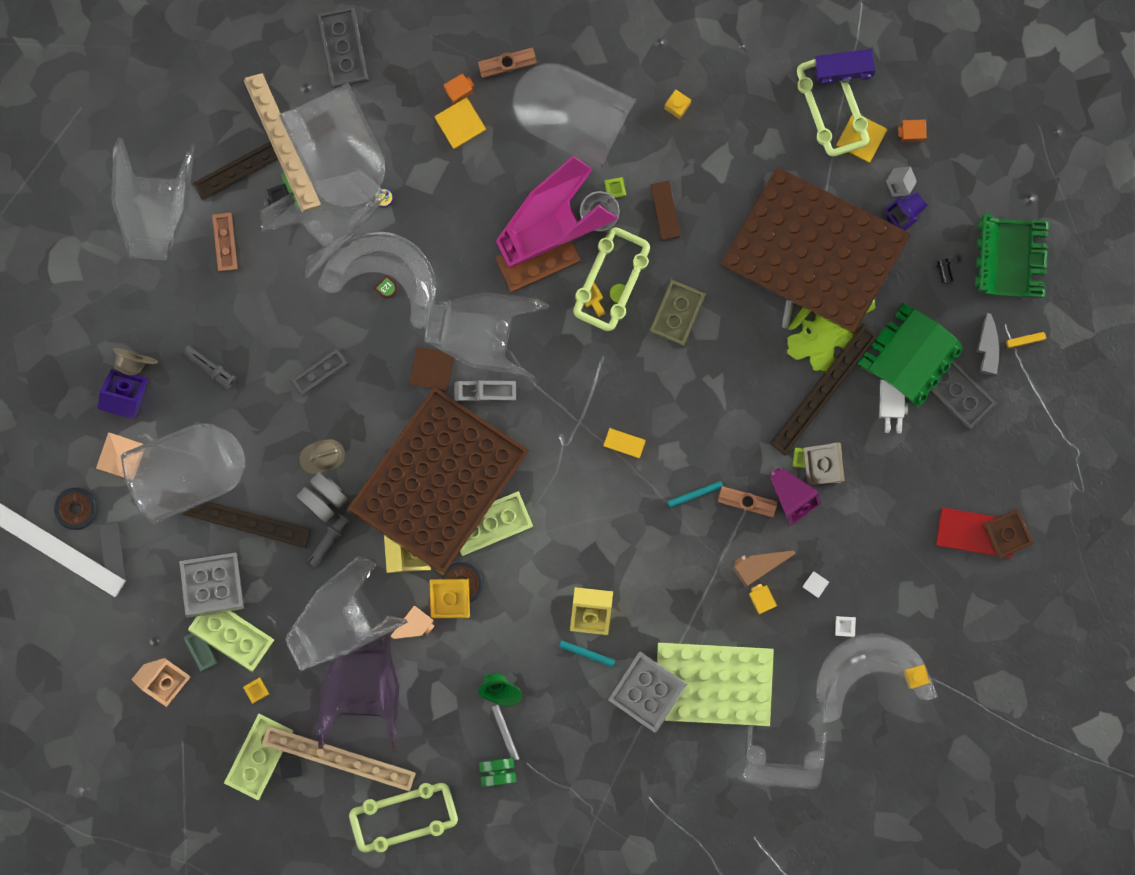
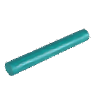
(695, 494)
(586, 653)

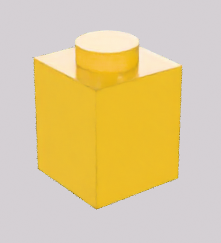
(677, 104)
(762, 598)
(916, 676)

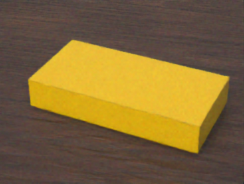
(1025, 340)
(624, 443)

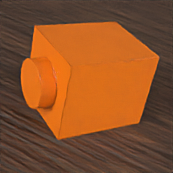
(459, 88)
(912, 131)

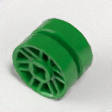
(497, 772)

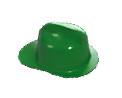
(499, 690)

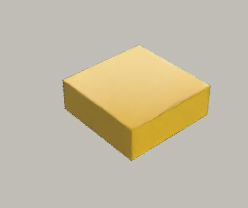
(256, 690)

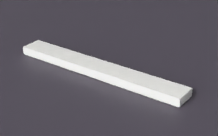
(60, 551)

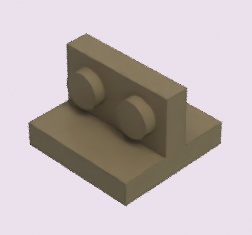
(824, 464)

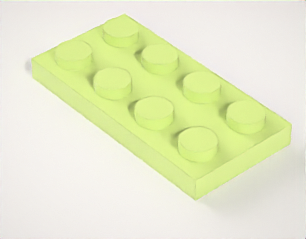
(503, 520)
(232, 637)
(255, 761)

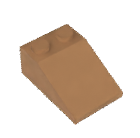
(755, 566)

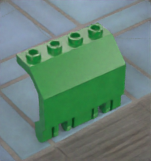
(1008, 257)
(912, 354)

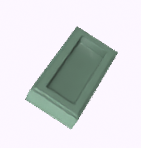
(200, 651)

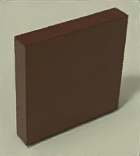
(431, 369)
(1008, 533)

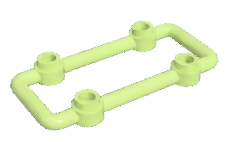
(824, 135)
(618, 310)
(371, 806)

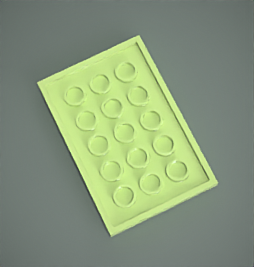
(722, 683)

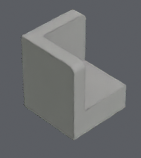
(901, 181)

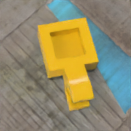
(596, 296)

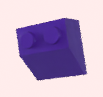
(122, 394)

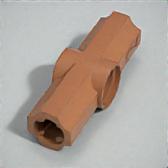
(494, 65)
(760, 505)

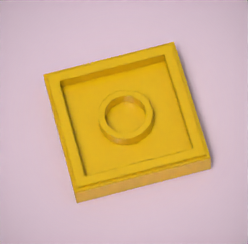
(460, 123)
(875, 132)
(449, 598)

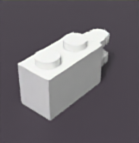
(892, 406)

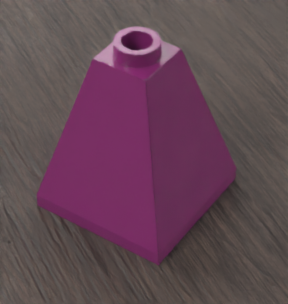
(794, 495)

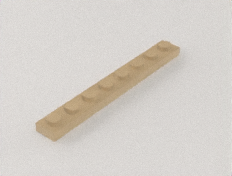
(282, 145)
(338, 758)

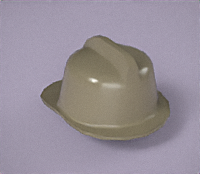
(129, 362)
(322, 456)

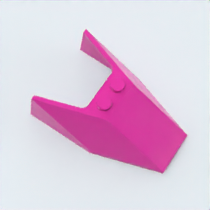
(547, 218)

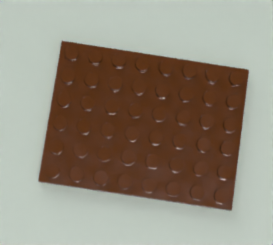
(815, 250)
(438, 480)

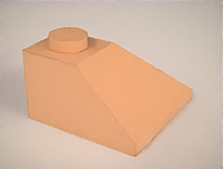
(111, 454)
(417, 625)
(161, 680)

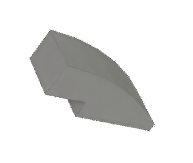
(989, 346)
(484, 391)

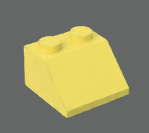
(401, 560)
(591, 611)

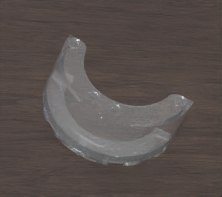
(387, 255)
(857, 658)

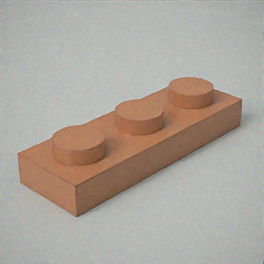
(225, 242)

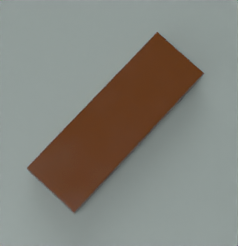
(665, 210)

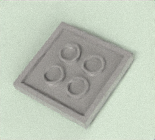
(211, 585)
(647, 692)

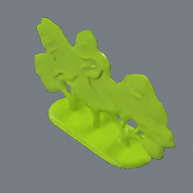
(821, 341)

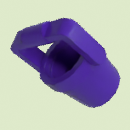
(910, 205)

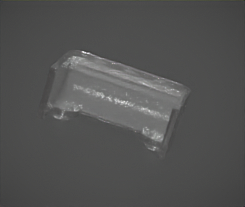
(760, 772)

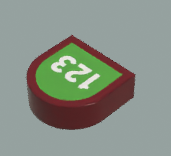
(386, 287)

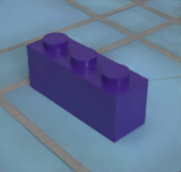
(844, 66)

